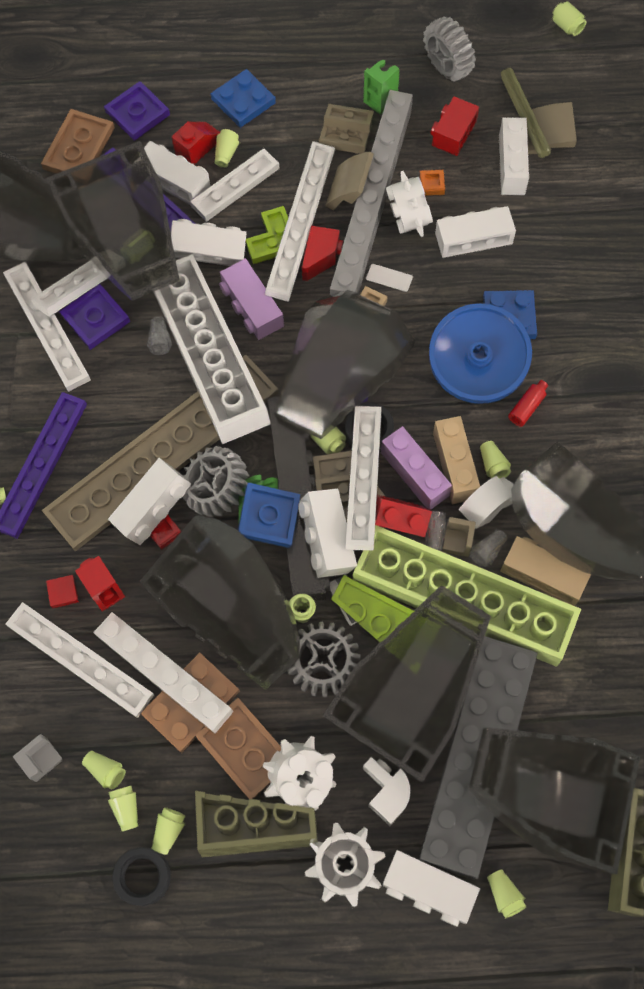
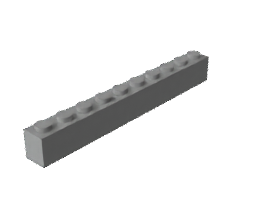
(371, 202)

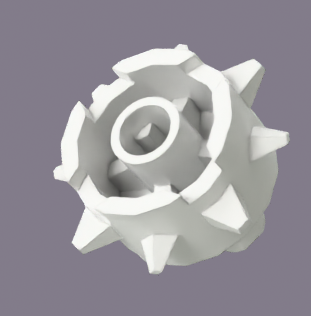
(409, 204)
(305, 761)
(342, 846)

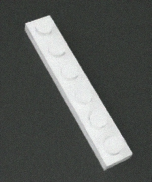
(47, 328)
(363, 479)
(80, 660)
(164, 672)

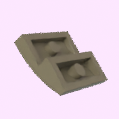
(556, 124)
(346, 128)
(349, 179)
(334, 472)

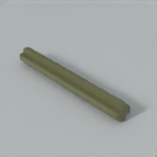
(525, 111)

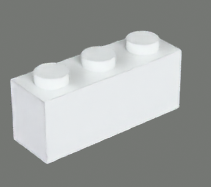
(513, 156)
(177, 174)
(475, 231)
(208, 242)
(149, 501)
(326, 533)
(430, 888)

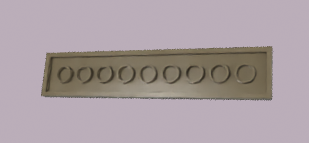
(175, 439)

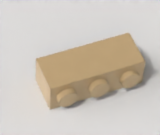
(456, 458)
(544, 571)

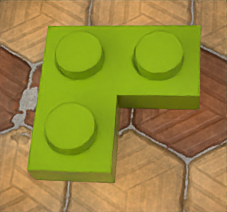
(266, 245)

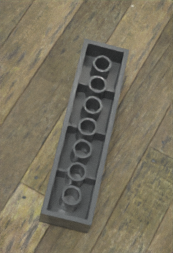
(494, 699)

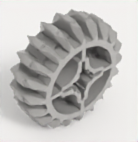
(449, 48)
(222, 482)
(332, 652)

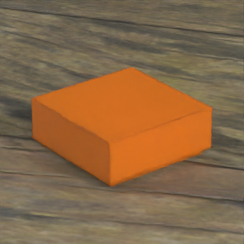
(433, 182)

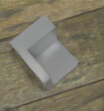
(38, 758)

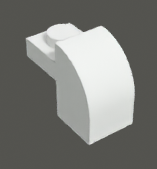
(488, 501)
(395, 793)

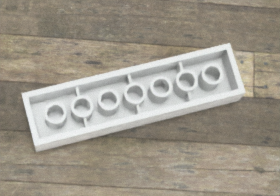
(211, 354)

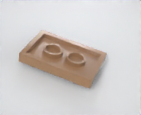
(77, 141)
(172, 719)
(242, 749)

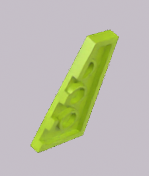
(369, 608)

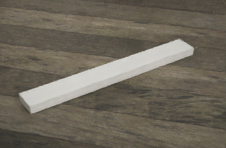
(299, 222)

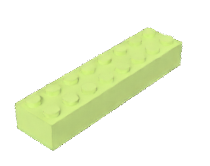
(518, 613)

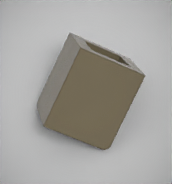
(459, 536)

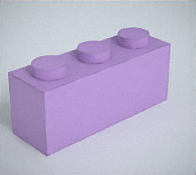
(249, 299)
(415, 468)

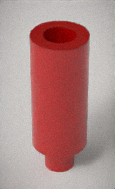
(528, 403)

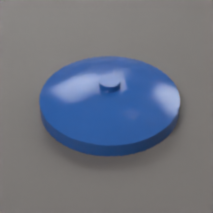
(480, 353)

